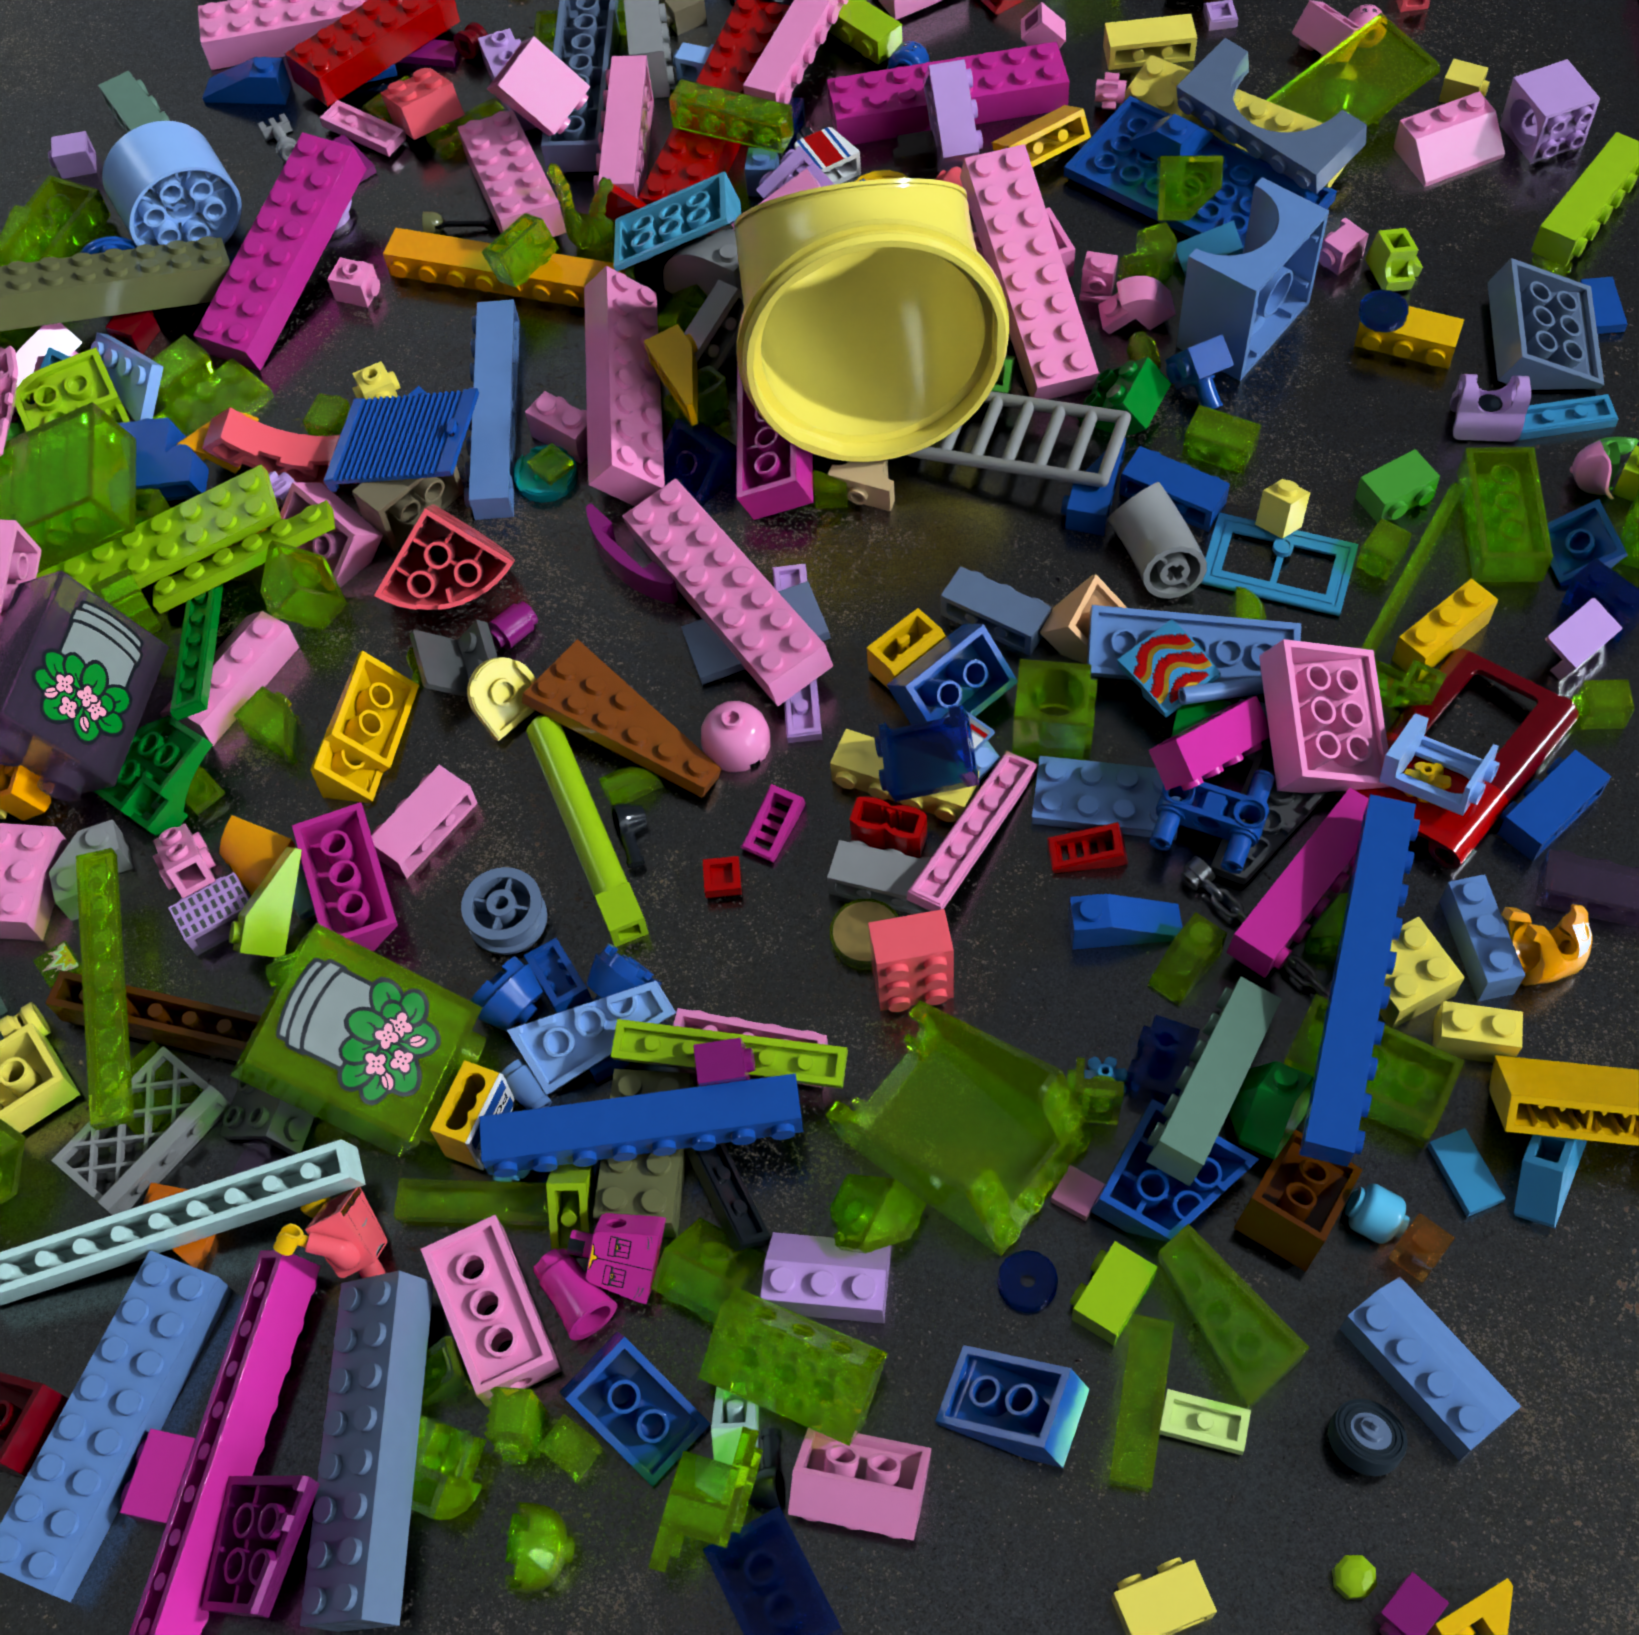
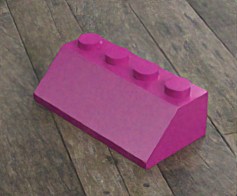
(346, 876)

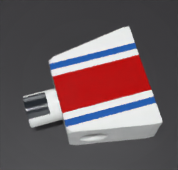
(830, 153)

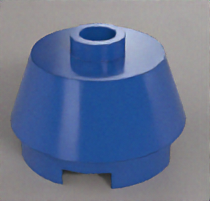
(616, 973)
(509, 996)

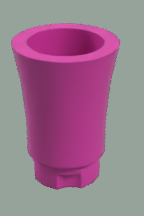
(580, 1304)

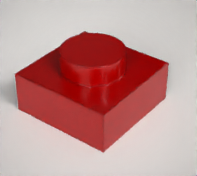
(722, 877)

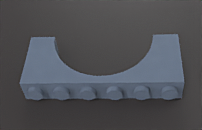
(1305, 156)

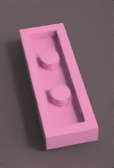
(363, 128)

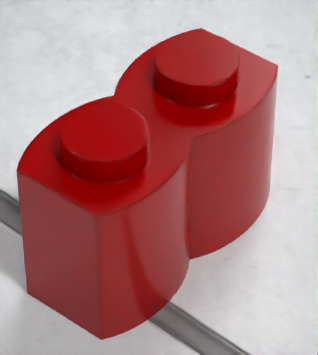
(888, 826)

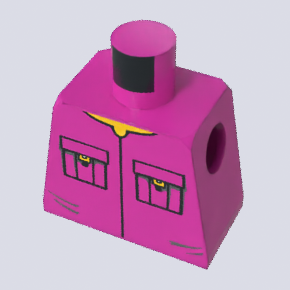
(621, 1253)

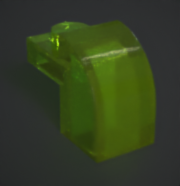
(1153, 255)

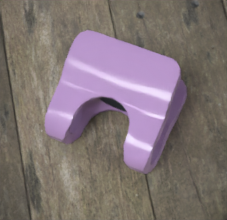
(1490, 414)

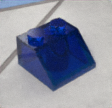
(698, 459)

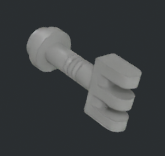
(278, 131)

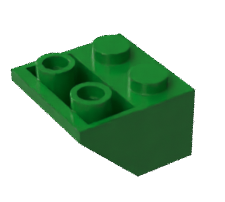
(1131, 388)

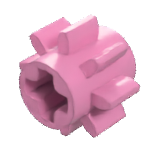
(1110, 91)

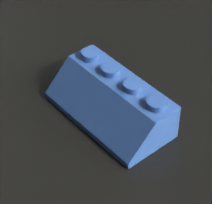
(1429, 1367)

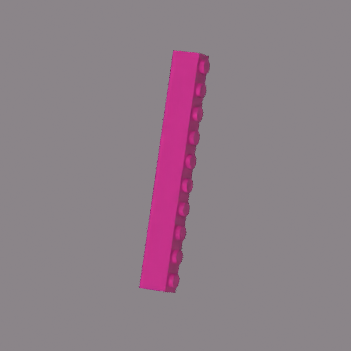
(227, 1440)

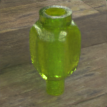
(1142, 346)

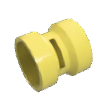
(27, 1014)

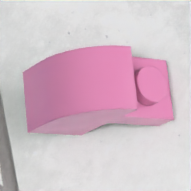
(1138, 299)

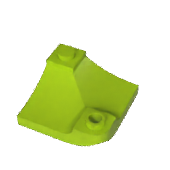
(67, 387)

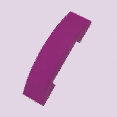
(649, 580)

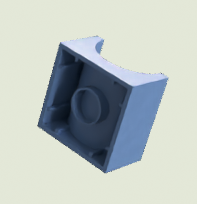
(1258, 292)

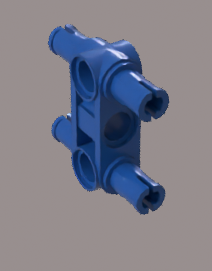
(1218, 814)

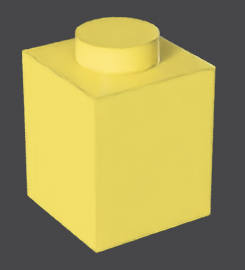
(1462, 80)
(1282, 508)

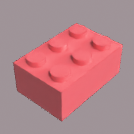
(912, 960)

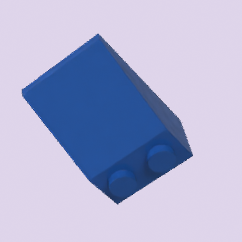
(1014, 1404)
(634, 1408)

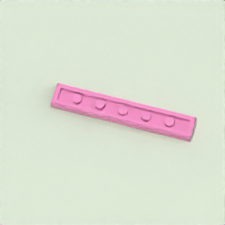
(972, 832)

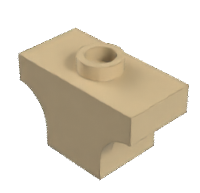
(866, 483)

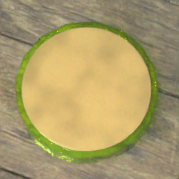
(851, 932)

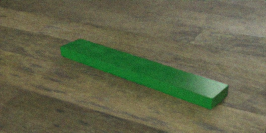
(196, 654)

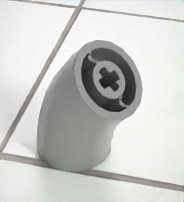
(1159, 543)

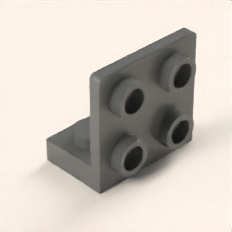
(448, 662)

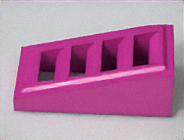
(773, 795)

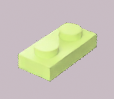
(1205, 1422)

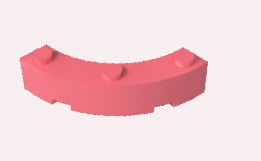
(251, 443)

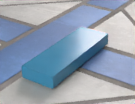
(1569, 417)

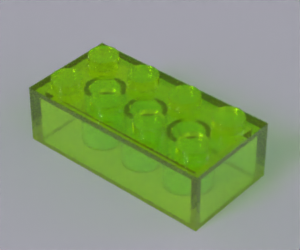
(1504, 515)
(1410, 1076)

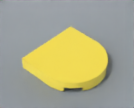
(497, 694)

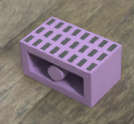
(208, 914)

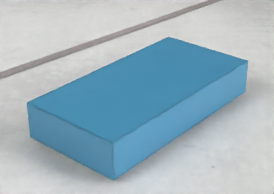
(1217, 241)
(1466, 1172)

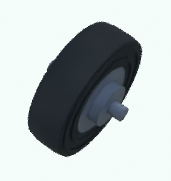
(1367, 1437)

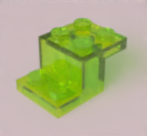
(707, 1499)

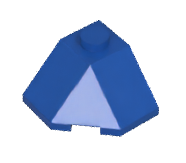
(1171, 137)

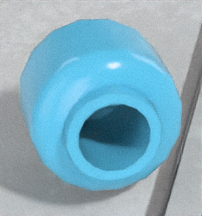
(1376, 1213)

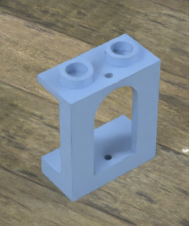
(1412, 743)

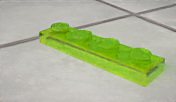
(471, 1201)
(1141, 1403)

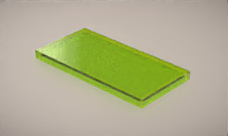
(1360, 75)

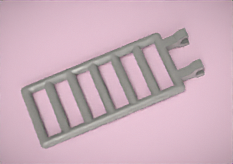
(1039, 467)

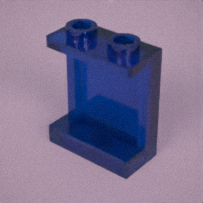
(927, 756)

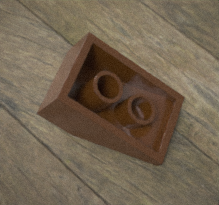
(1297, 1204)

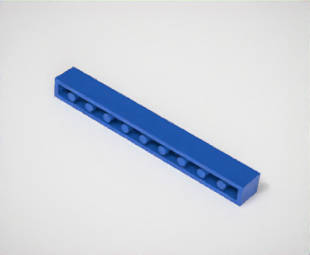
(1358, 983)

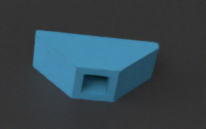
(1547, 1177)

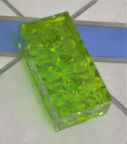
(792, 1365)

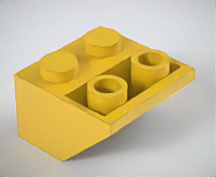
(902, 646)

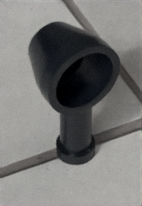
(627, 821)
(769, 1484)

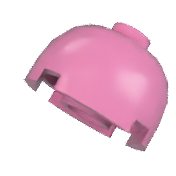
(735, 736)

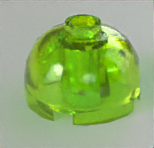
(536, 1547)

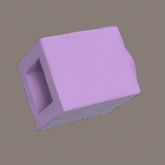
(72, 155)

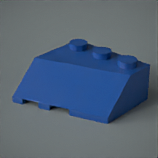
(1155, 1203)

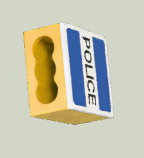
(472, 1094)

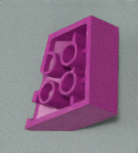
(256, 1542)

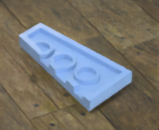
(581, 1037)

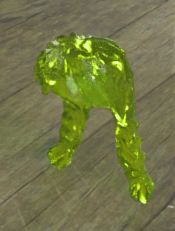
(586, 231)

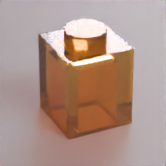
(1421, 1247)

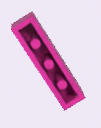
(1211, 744)

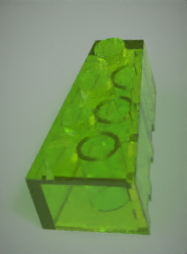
(1236, 1323)

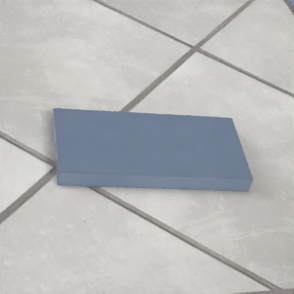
(716, 660)

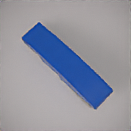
(565, 991)

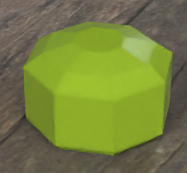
(1354, 1577)

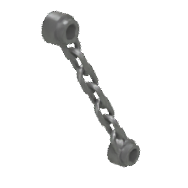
(1199, 874)

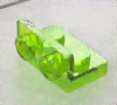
(1097, 1097)

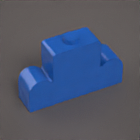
(163, 463)

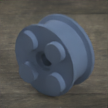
(504, 911)

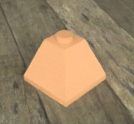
(1069, 620)

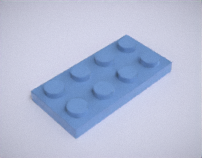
(1096, 794)

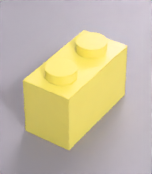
(1477, 1031)
(1164, 1601)

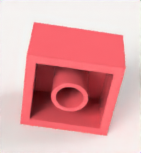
(422, 103)

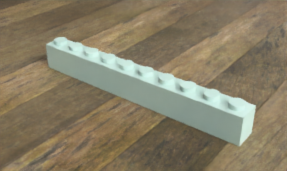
(179, 1219)

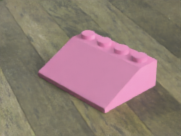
(1323, 717)

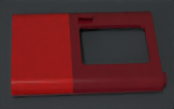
(1517, 758)

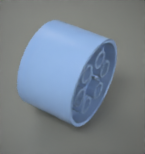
(197, 200)

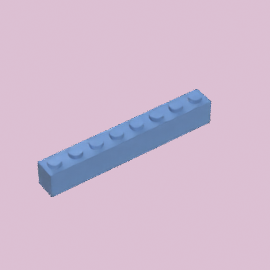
(495, 413)

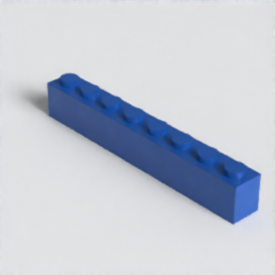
(640, 1125)

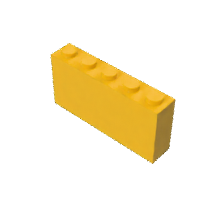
(1566, 1099)

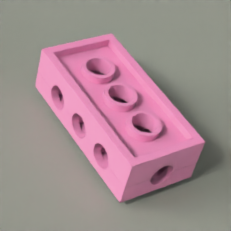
(466, 1300)

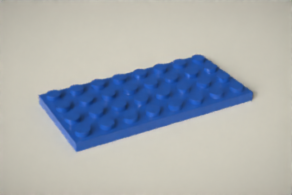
(1130, 176)

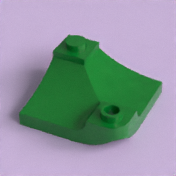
(158, 774)

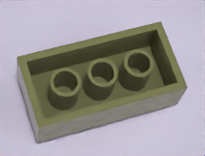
(649, 1182)

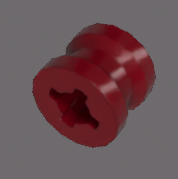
(467, 41)

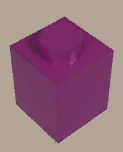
(723, 1061)
(1411, 1608)

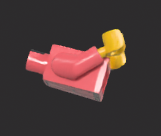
(341, 1232)

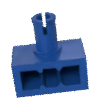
(1198, 366)

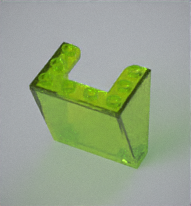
(969, 1126)

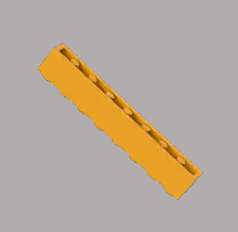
(462, 264)

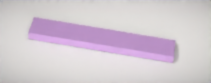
(801, 709)

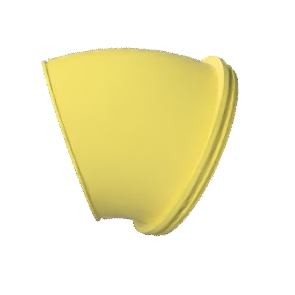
(867, 316)

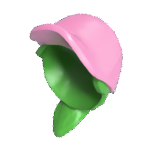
(1599, 463)

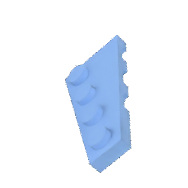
(132, 374)

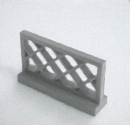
(157, 1158)

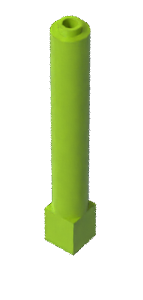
(586, 831)

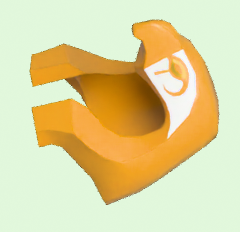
(1550, 953)

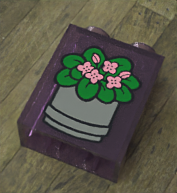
(71, 685)

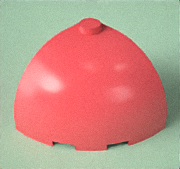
(443, 564)

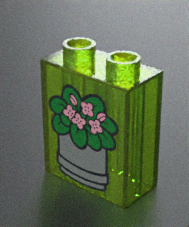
(360, 1042)

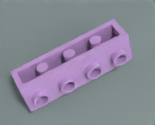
(496, 51)

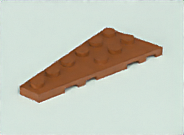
(604, 708)

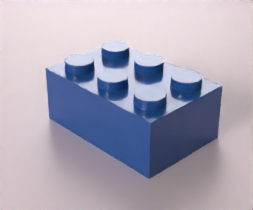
(957, 671)

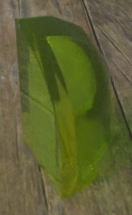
(1247, 604)
(629, 784)

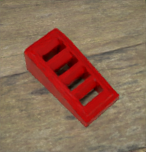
(1098, 835)

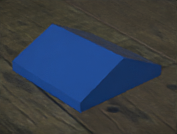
(1581, 538)

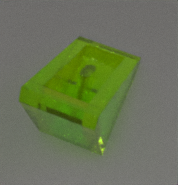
(444, 1372)

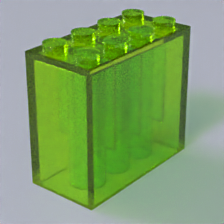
(70, 483)

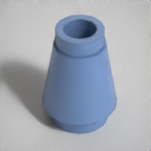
(525, 1086)

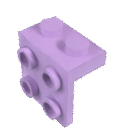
(791, 165)

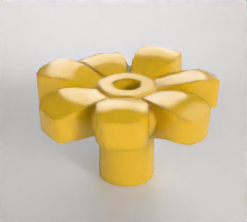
(1430, 774)

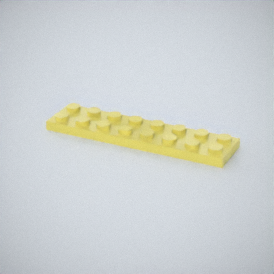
(1157, 87)

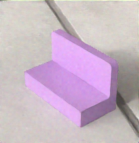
(1581, 636)

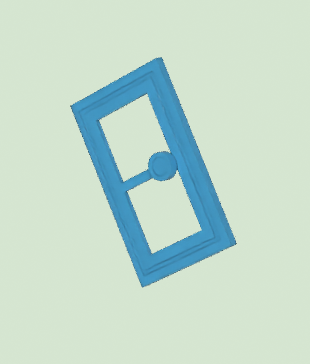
(1271, 590)

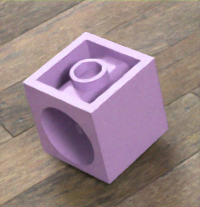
(1549, 111)

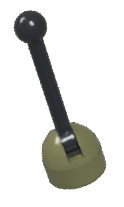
(435, 224)

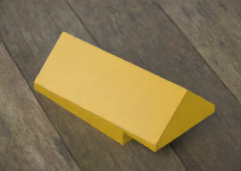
(363, 731)

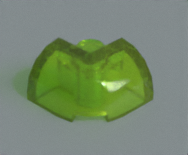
(445, 1469)

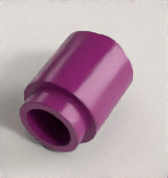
(512, 625)

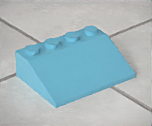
(675, 220)

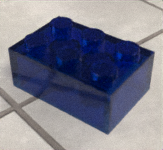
(771, 1581)

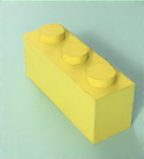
(1134, 41)

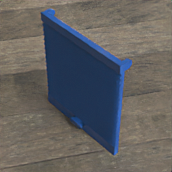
(401, 438)

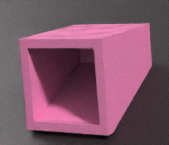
(540, 87)

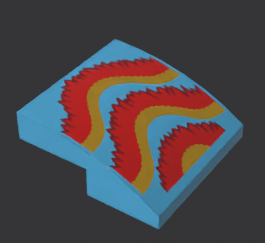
(1165, 664)

